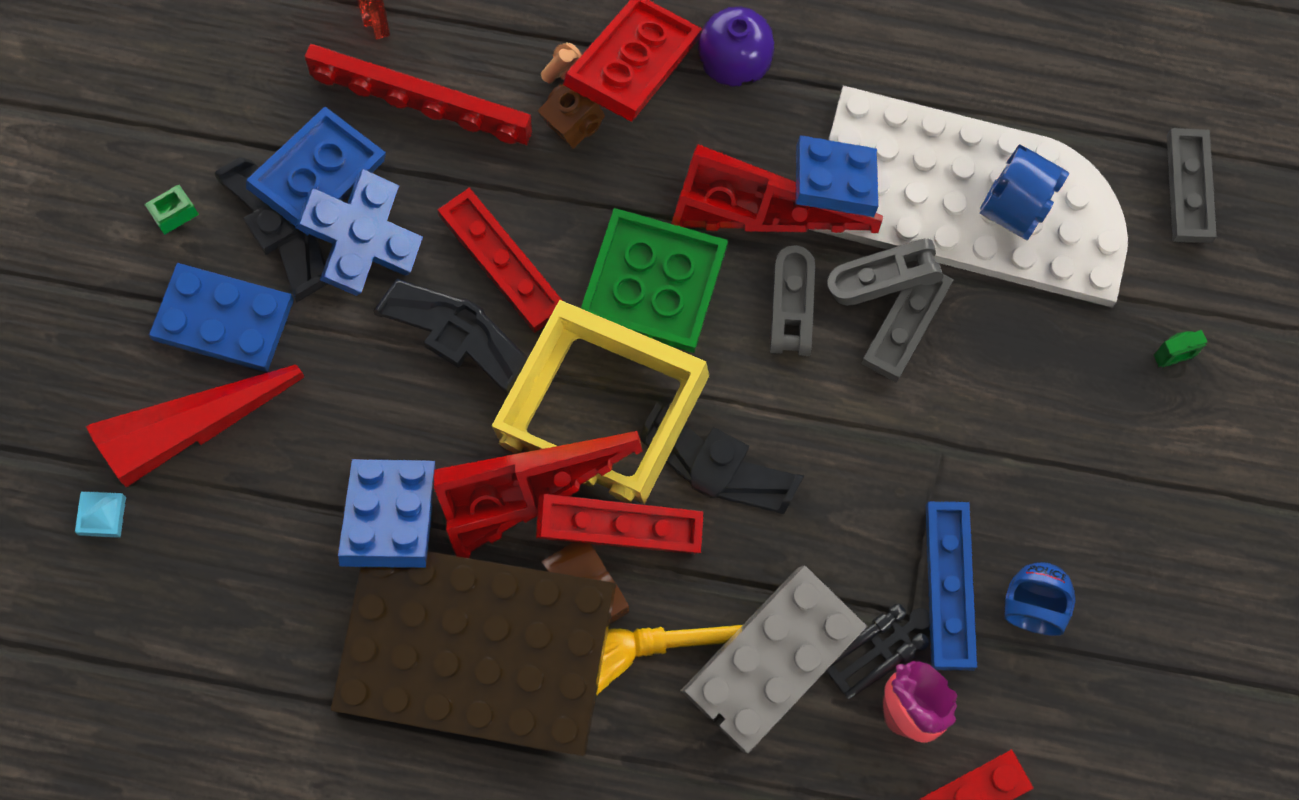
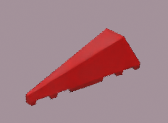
(740, 195)
(150, 436)
(499, 492)

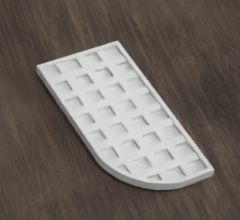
(937, 174)

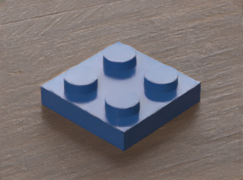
(836, 176)

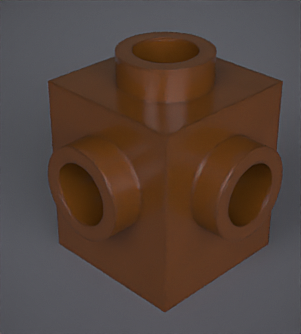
(571, 115)

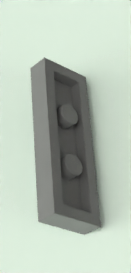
(1191, 185)
(905, 328)

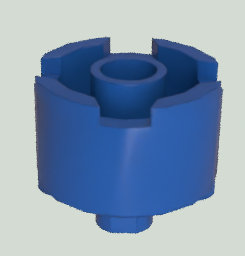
(1023, 192)

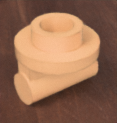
(563, 59)

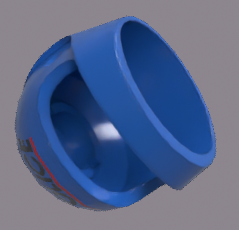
(1040, 599)

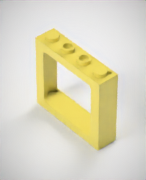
(561, 330)

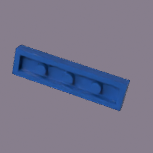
(950, 586)

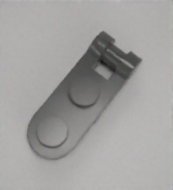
(885, 273)
(793, 300)

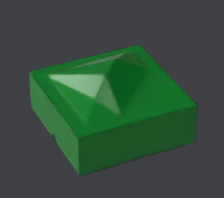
(171, 209)
(1180, 348)

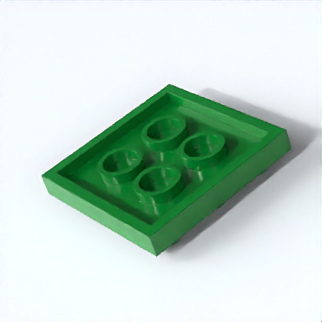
(655, 278)

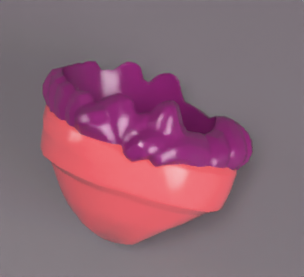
(918, 702)

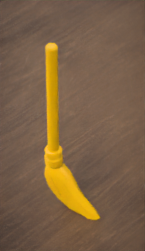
(625, 645)

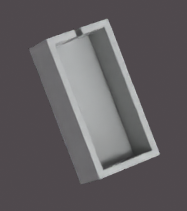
(774, 658)

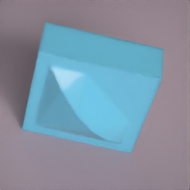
(100, 514)

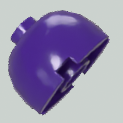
(736, 46)

